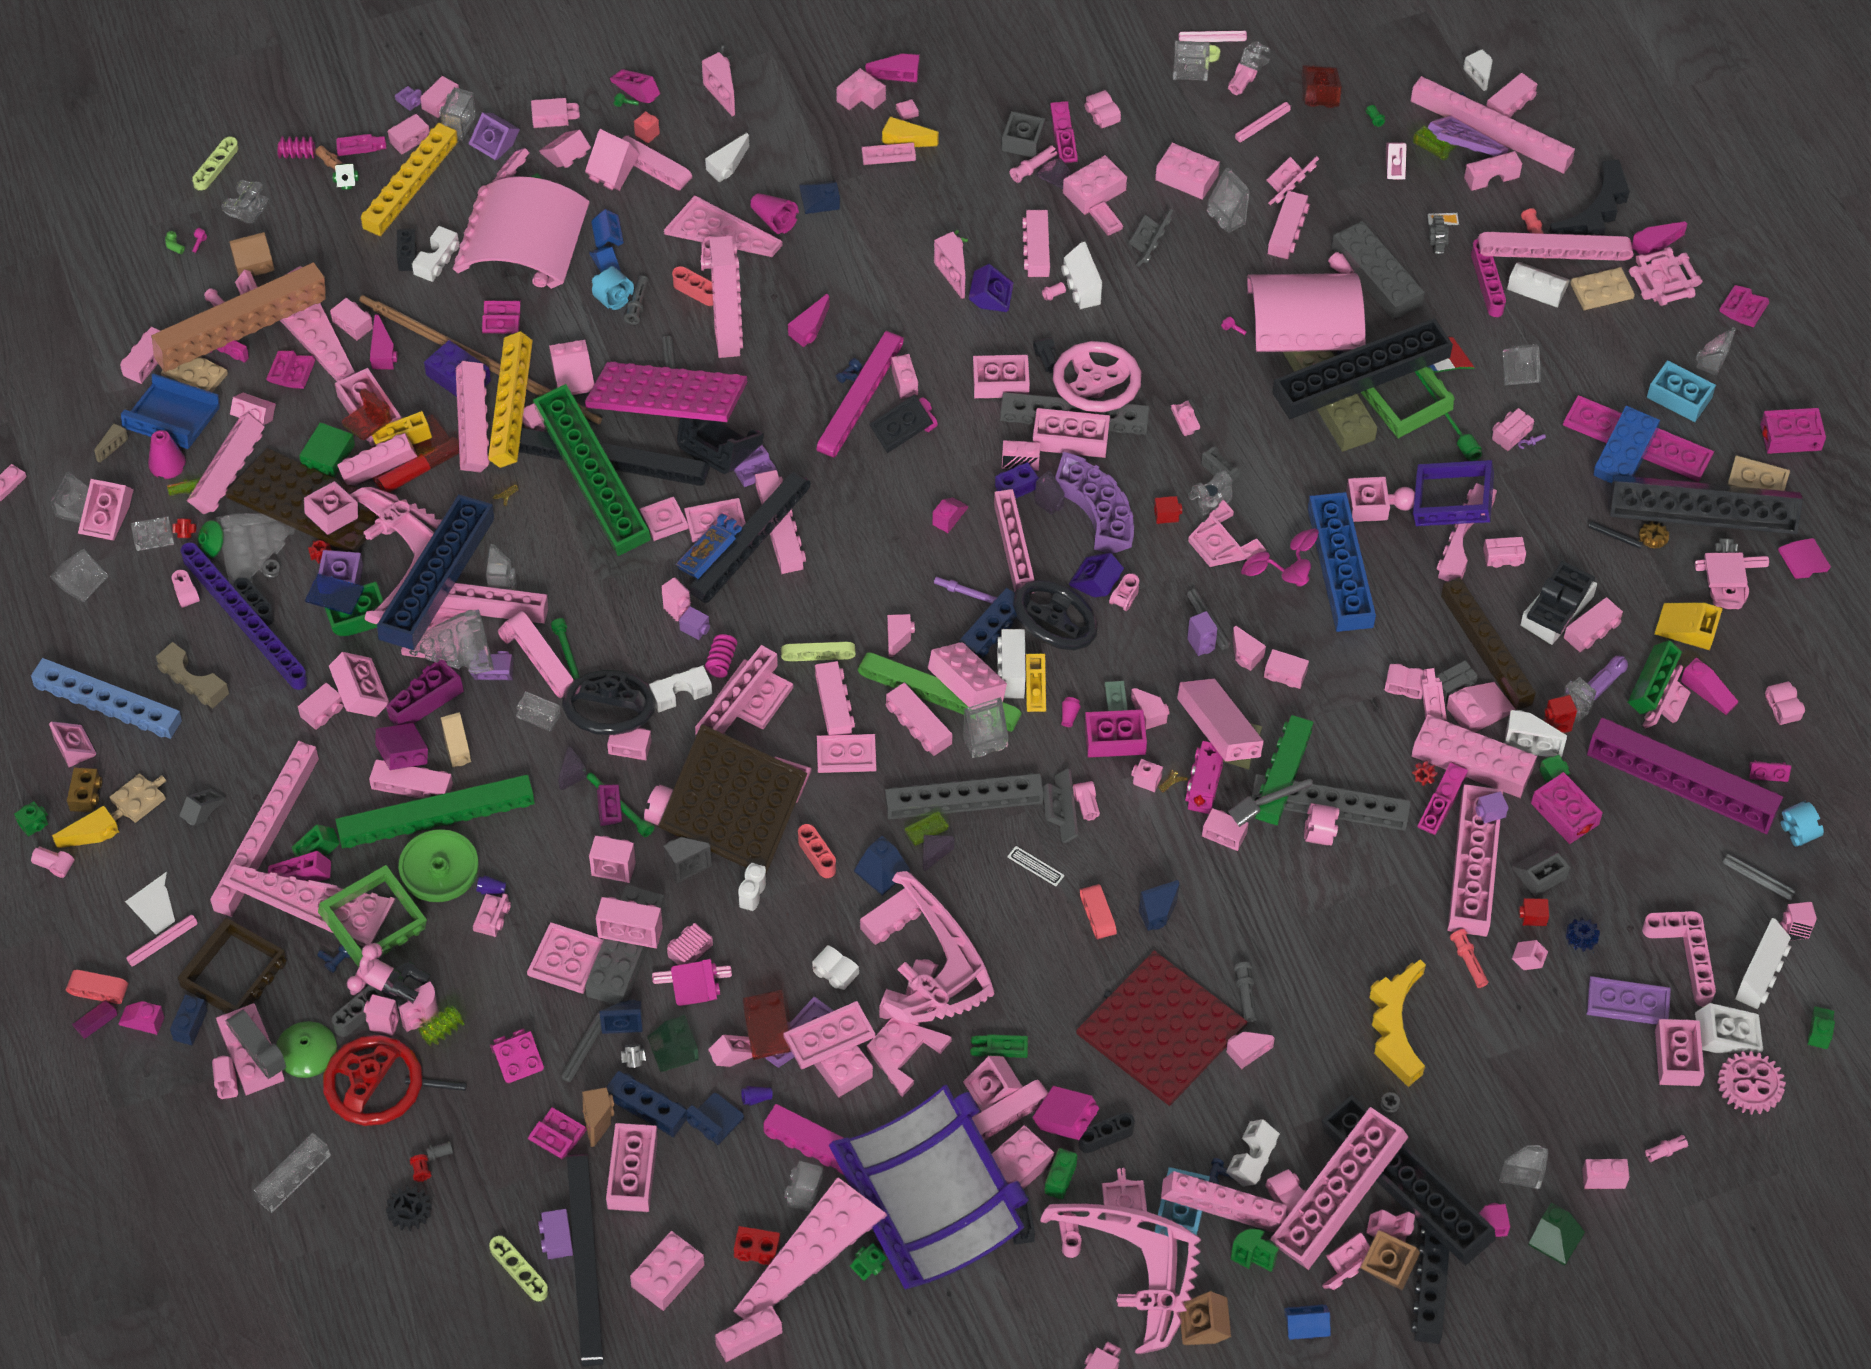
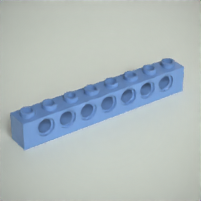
(164, 727)

